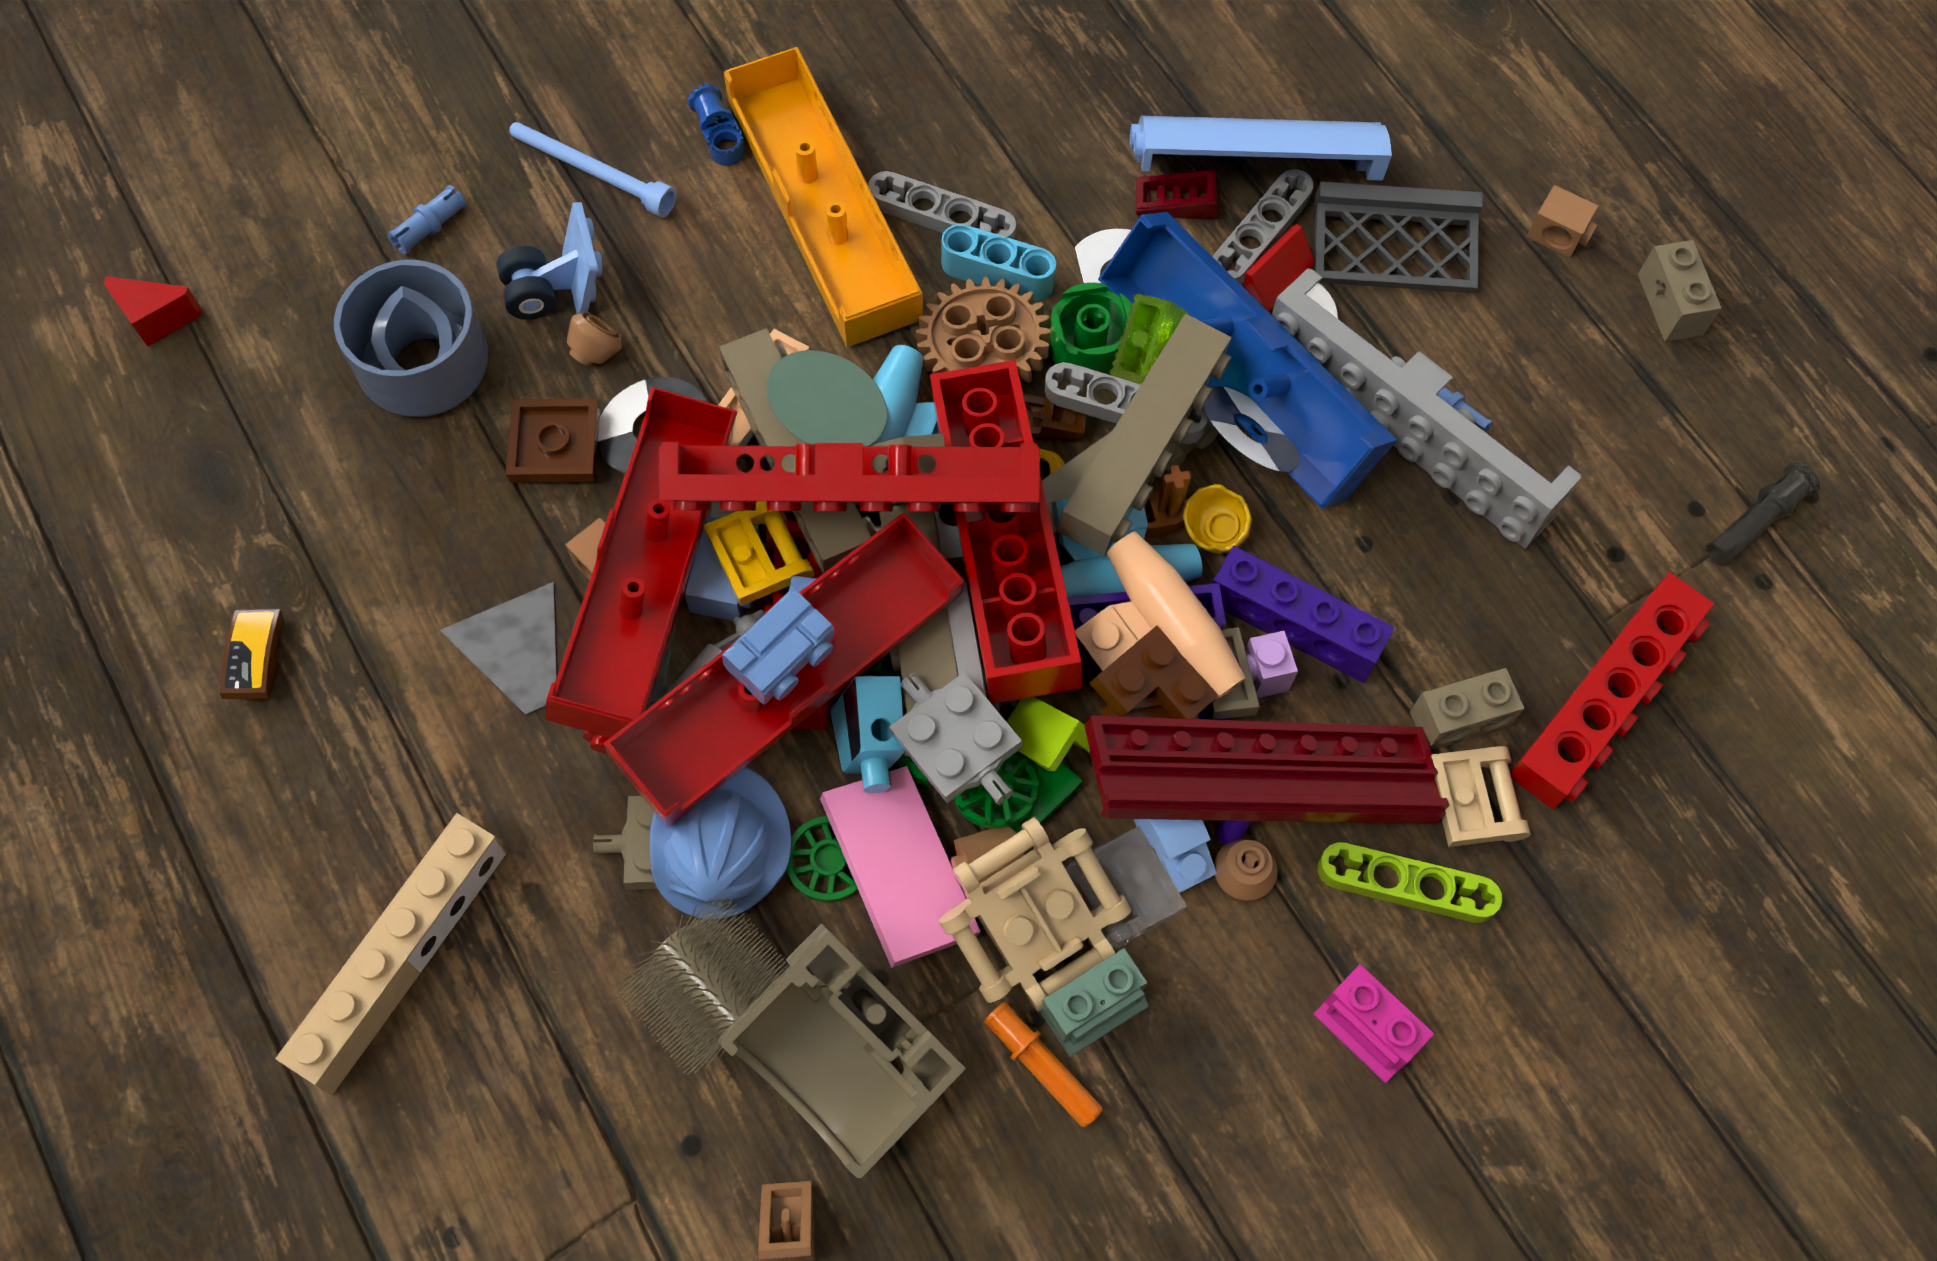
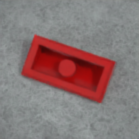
(1279, 267)

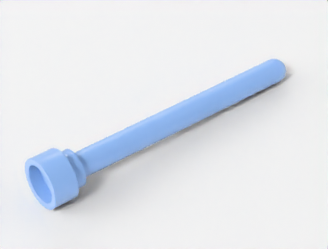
(656, 196)

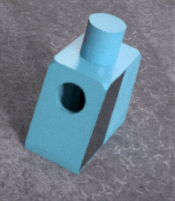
(863, 732)

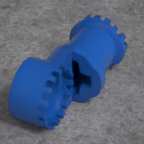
(717, 124)

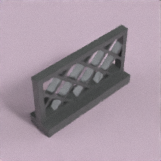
(1394, 205)

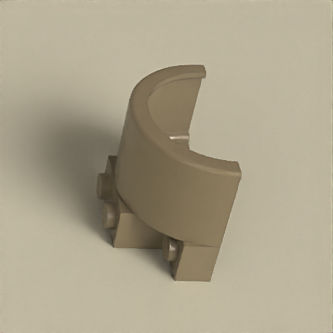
(827, 1049)

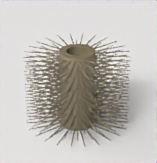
(703, 981)

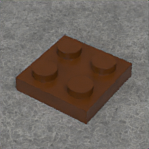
(553, 440)

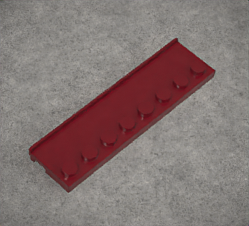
(1262, 771)

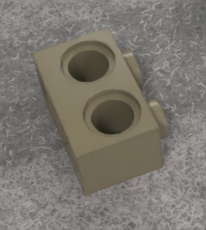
(1467, 709)

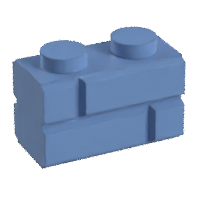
(780, 647)

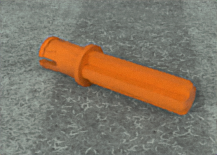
(1043, 1064)

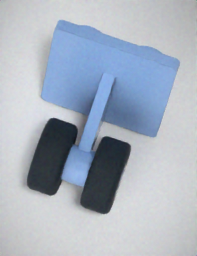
(532, 281)

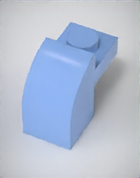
(1180, 849)

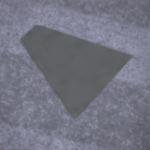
(513, 646)

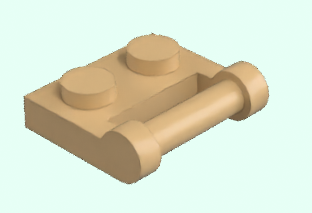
(1469, 810)

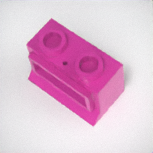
(1373, 1023)

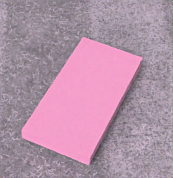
(896, 865)

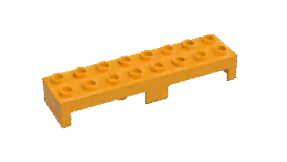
(823, 197)

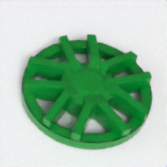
(1014, 783)
(826, 862)

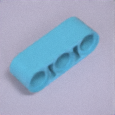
(985, 248)

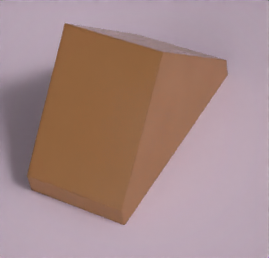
(786, 1222)

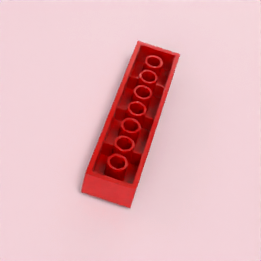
(1008, 556)

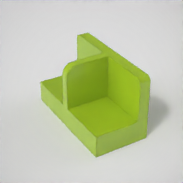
(1046, 732)

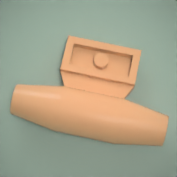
(1164, 600)

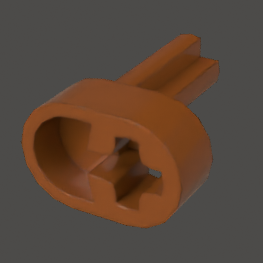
(1168, 504)

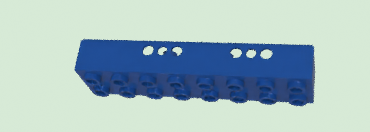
(1325, 422)

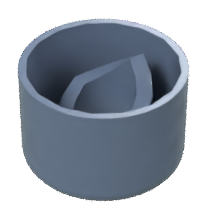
(403, 305)

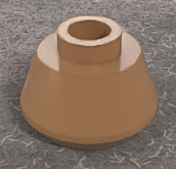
(592, 339)
(1240, 878)

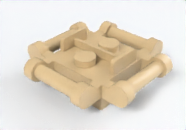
(1033, 912)

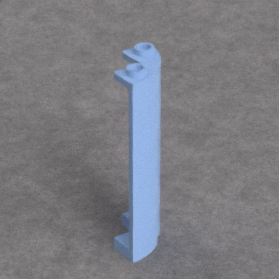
(1357, 141)

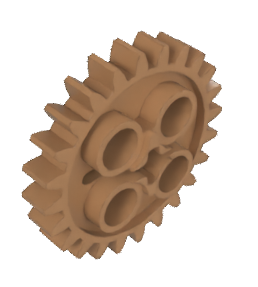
(982, 325)

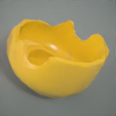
(1217, 519)

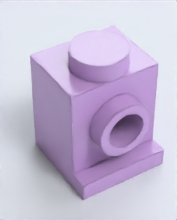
(1271, 664)

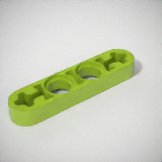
(1408, 887)

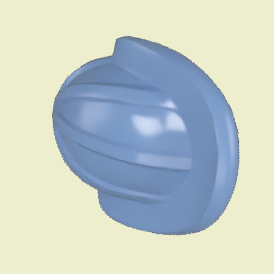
(723, 846)

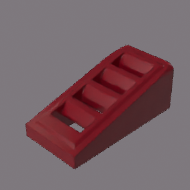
(1189, 208)

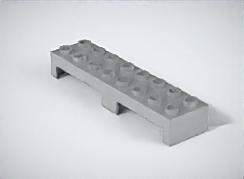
(1425, 426)

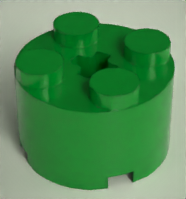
(1088, 326)

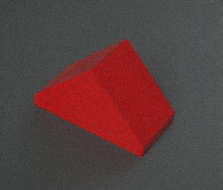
(154, 307)

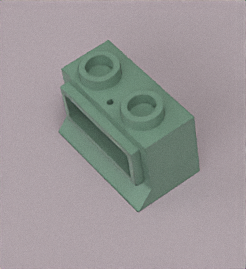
(1095, 1002)

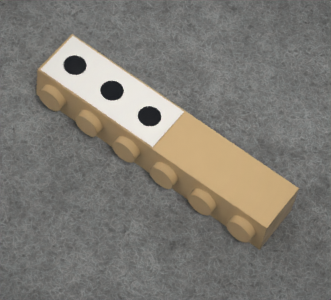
(392, 955)

